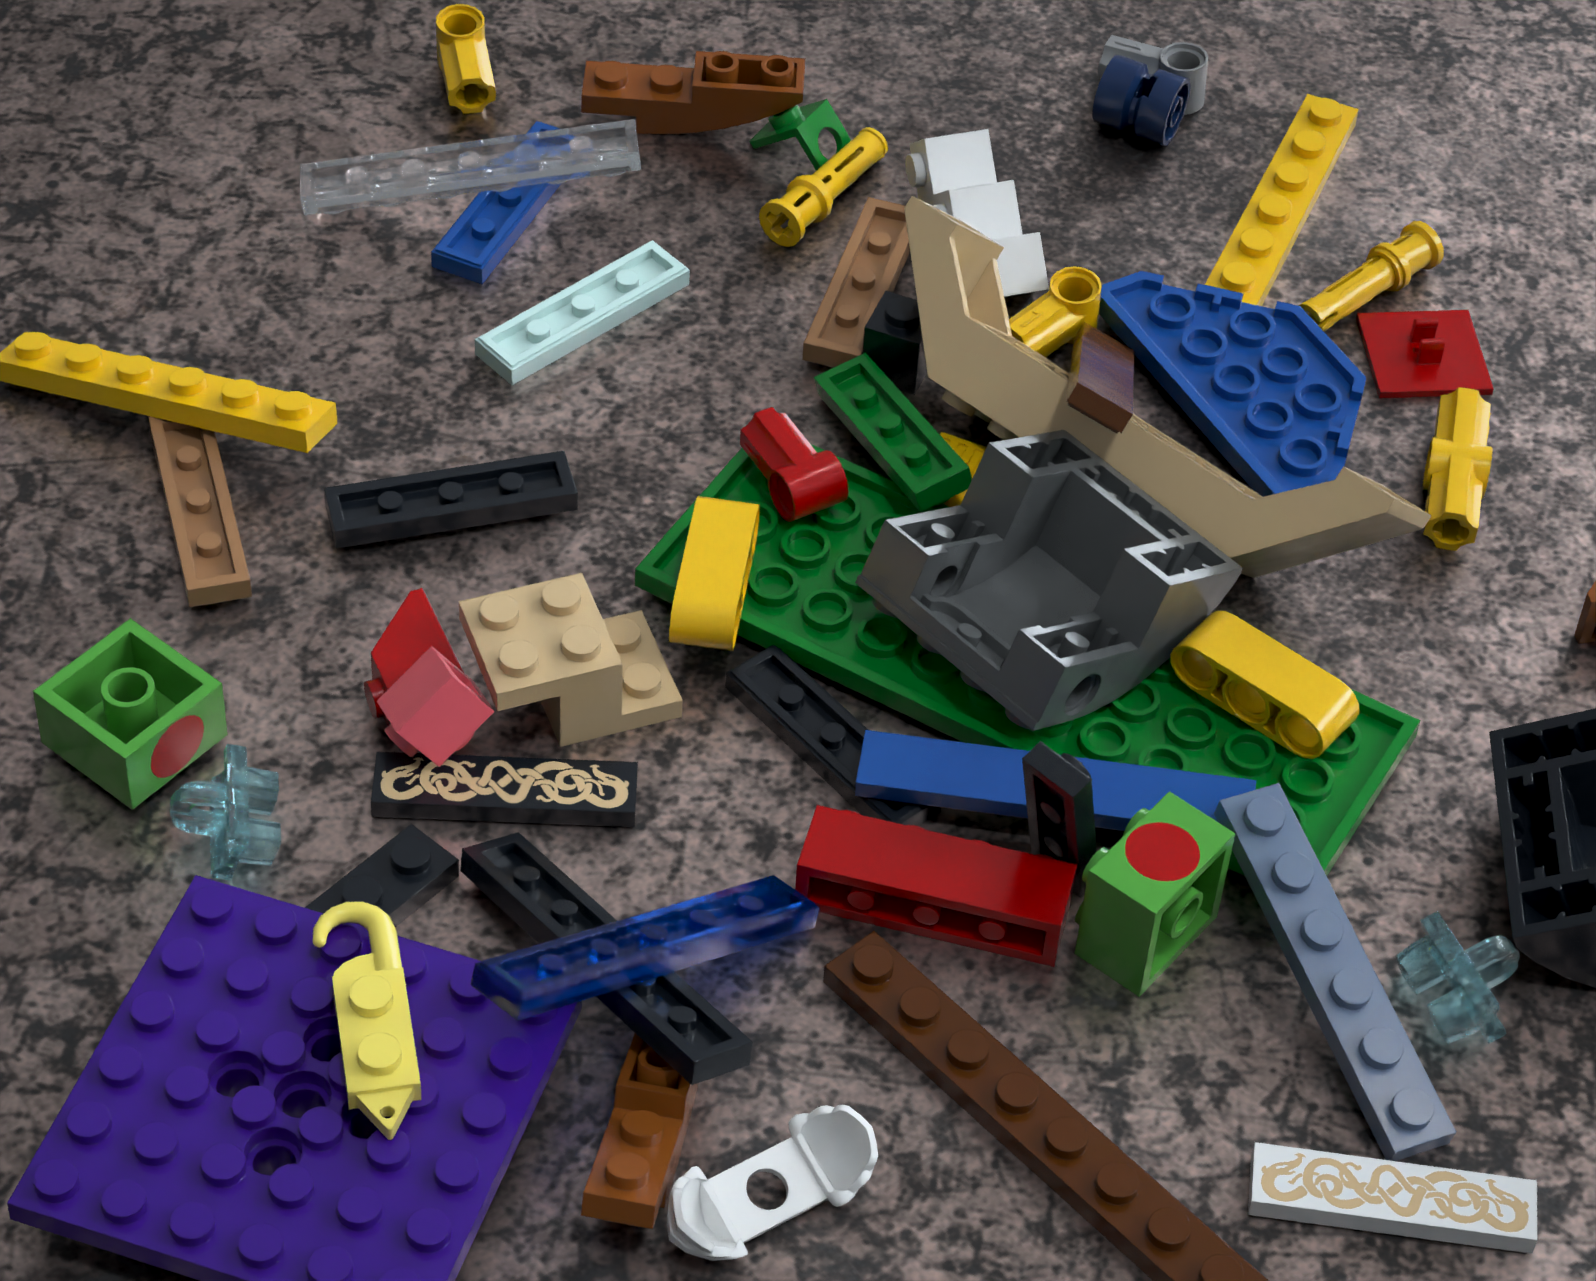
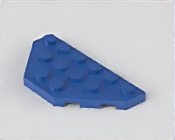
(1246, 374)

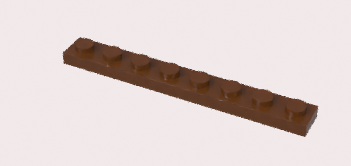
(1031, 1118)

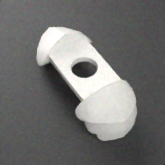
(822, 1161)

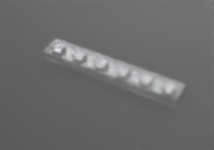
(469, 167)

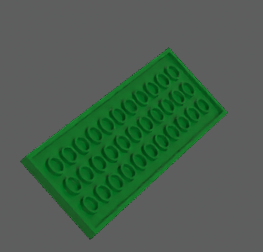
(813, 610)

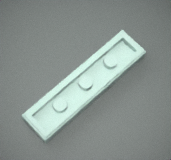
(581, 312)

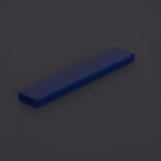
(643, 947)

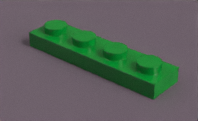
(893, 432)

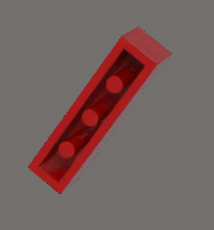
(936, 885)

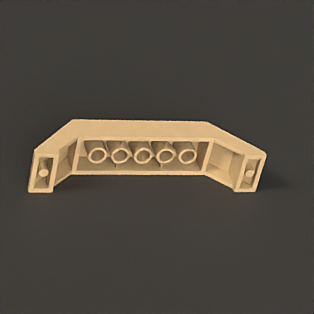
(1025, 394)

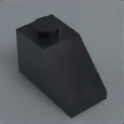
(896, 341)

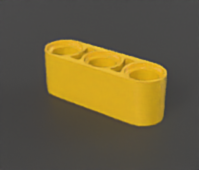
(714, 573)
(1265, 684)

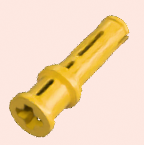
(812, 196)
(1385, 269)

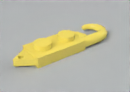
(373, 1019)

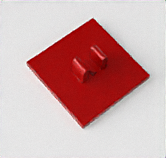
(1423, 353)

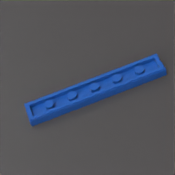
(993, 779)

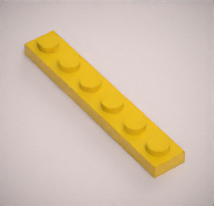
(1284, 199)
(167, 391)

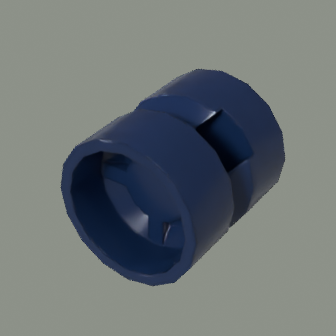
(1141, 100)

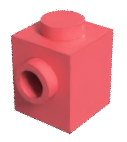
(433, 708)

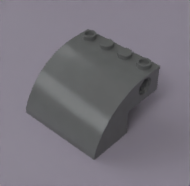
(1048, 579)

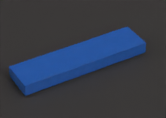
(490, 227)

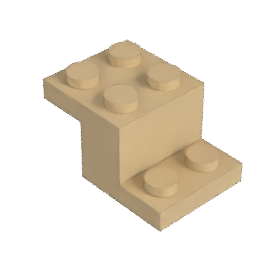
(558, 650)

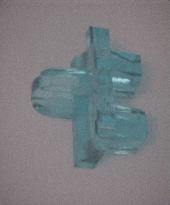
(230, 799)
(1469, 973)

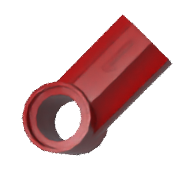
(796, 474)

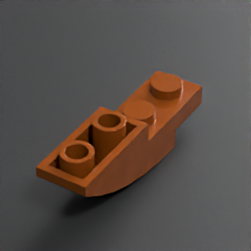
(713, 95)
(640, 1141)

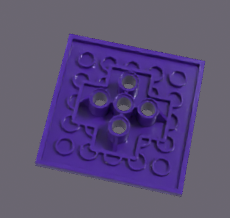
(224, 1123)

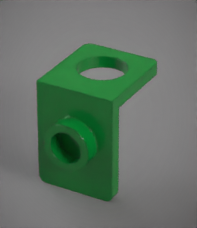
(805, 125)

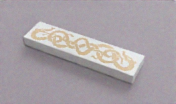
(1393, 1197)

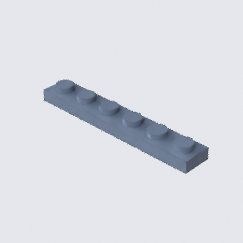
(1335, 974)

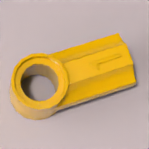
(464, 58)
(1060, 312)

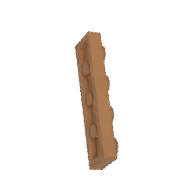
(864, 273)
(200, 513)

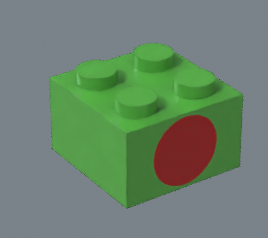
(131, 713)
(1152, 892)

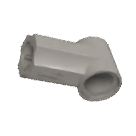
(1178, 58)

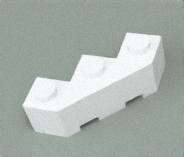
(960, 179)

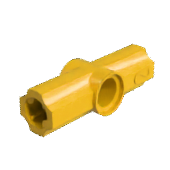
(1457, 469)

